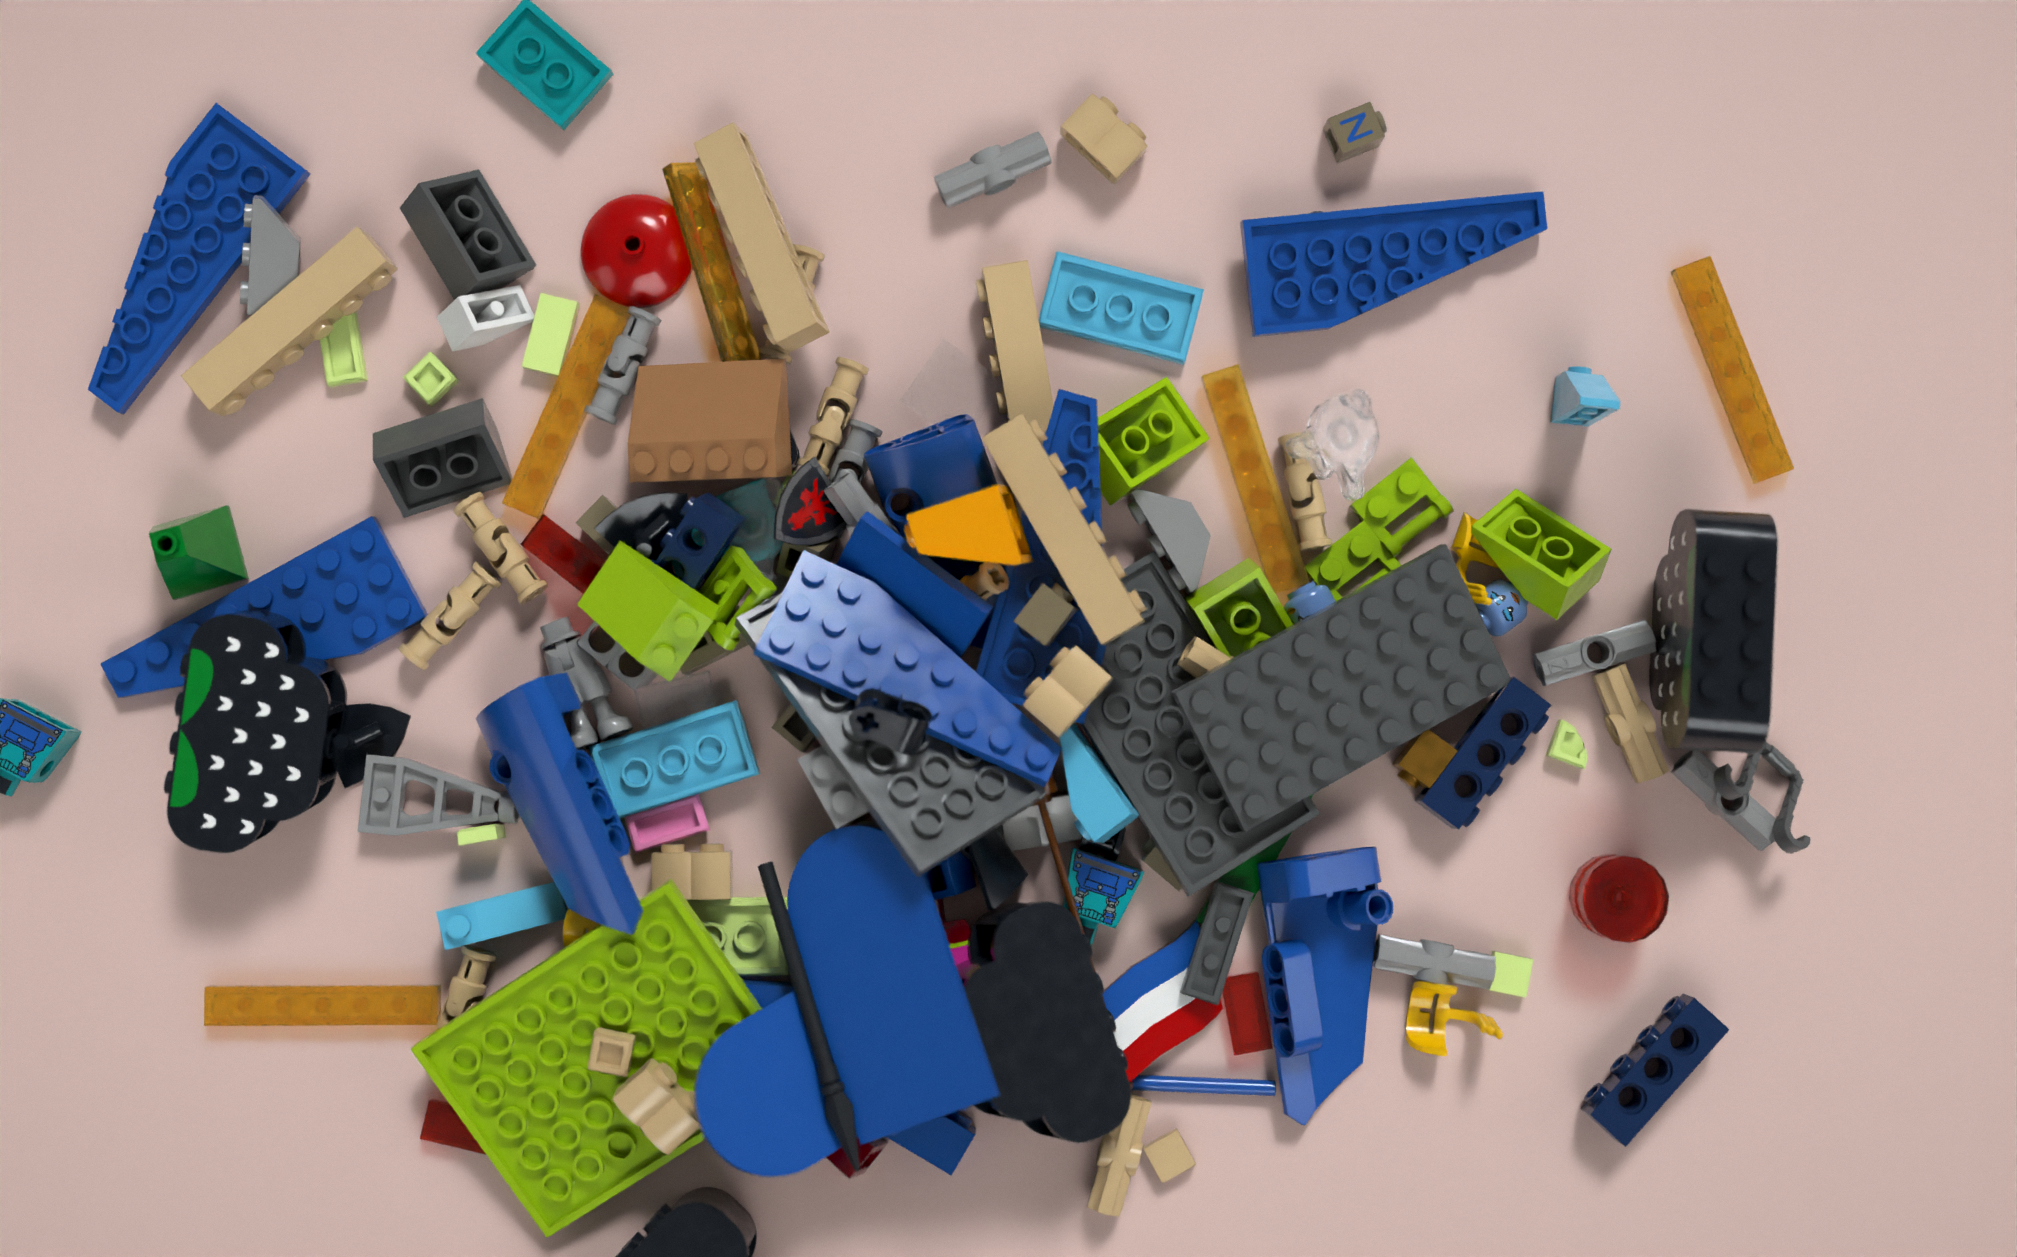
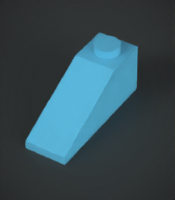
(1582, 397)
(1093, 792)
(501, 915)

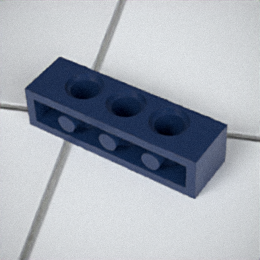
(719, 526)
(1530, 716)
(1701, 1035)

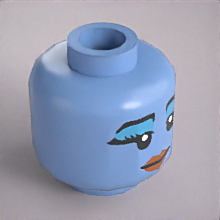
(1307, 601)
(1506, 610)

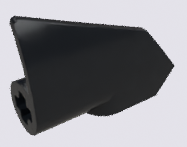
(995, 867)

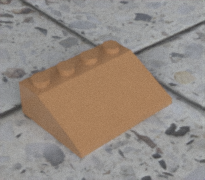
(710, 421)

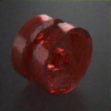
(1624, 920)

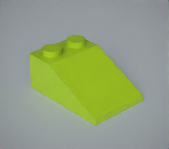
(1145, 439)
(1541, 552)
(1238, 609)
(647, 610)

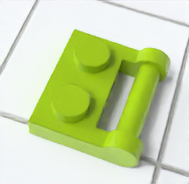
(1396, 495)
(1348, 558)
(727, 587)

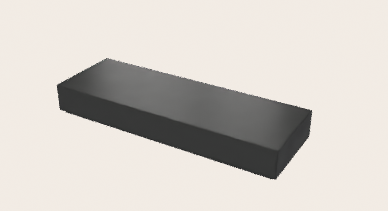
(1216, 943)

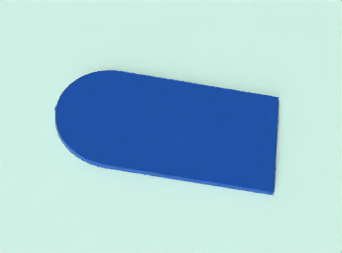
(885, 984)
(763, 1094)

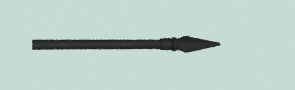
(838, 1107)

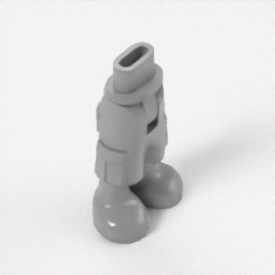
(590, 683)

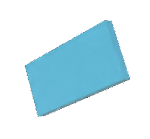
(1120, 308)
(676, 759)

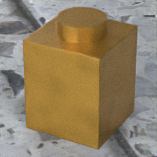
(1423, 760)

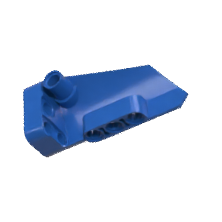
(933, 469)
(561, 799)
(1319, 967)

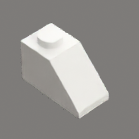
(484, 317)

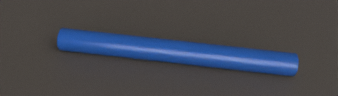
(1204, 1085)

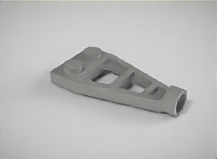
(385, 794)

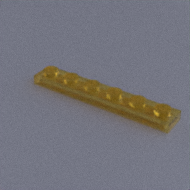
(711, 263)
(1732, 370)
(565, 408)
(1254, 479)
(321, 1005)

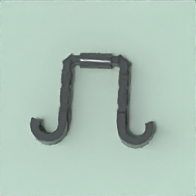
(1783, 822)

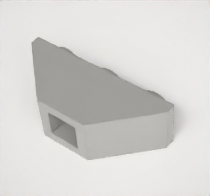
(271, 255)
(1175, 534)

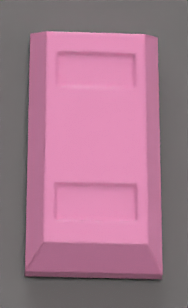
(667, 823)

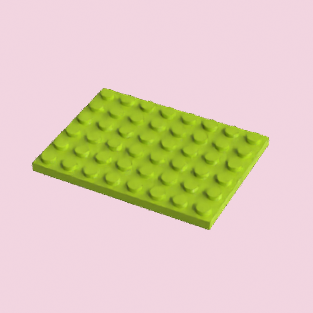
(524, 1053)

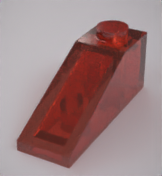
(563, 553)

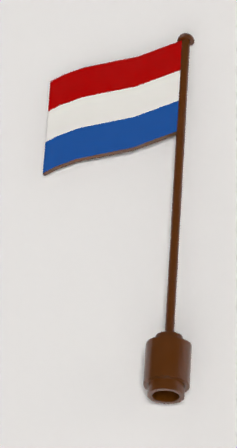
(1147, 997)

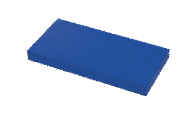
(915, 582)

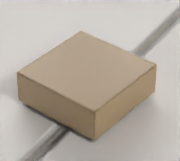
(611, 1052)
(1169, 1155)

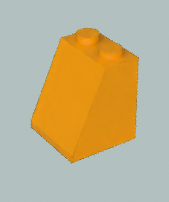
(972, 528)

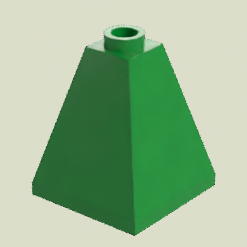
(198, 552)

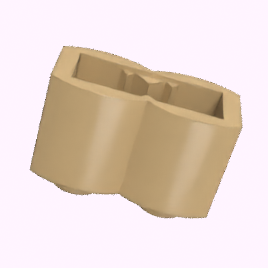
(1104, 138)
(1066, 691)
(696, 874)
(658, 1105)

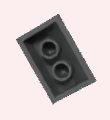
(466, 234)
(441, 458)

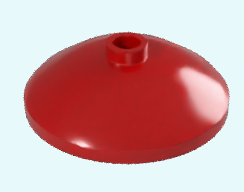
(638, 276)

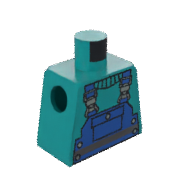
(30, 744)
(1100, 889)

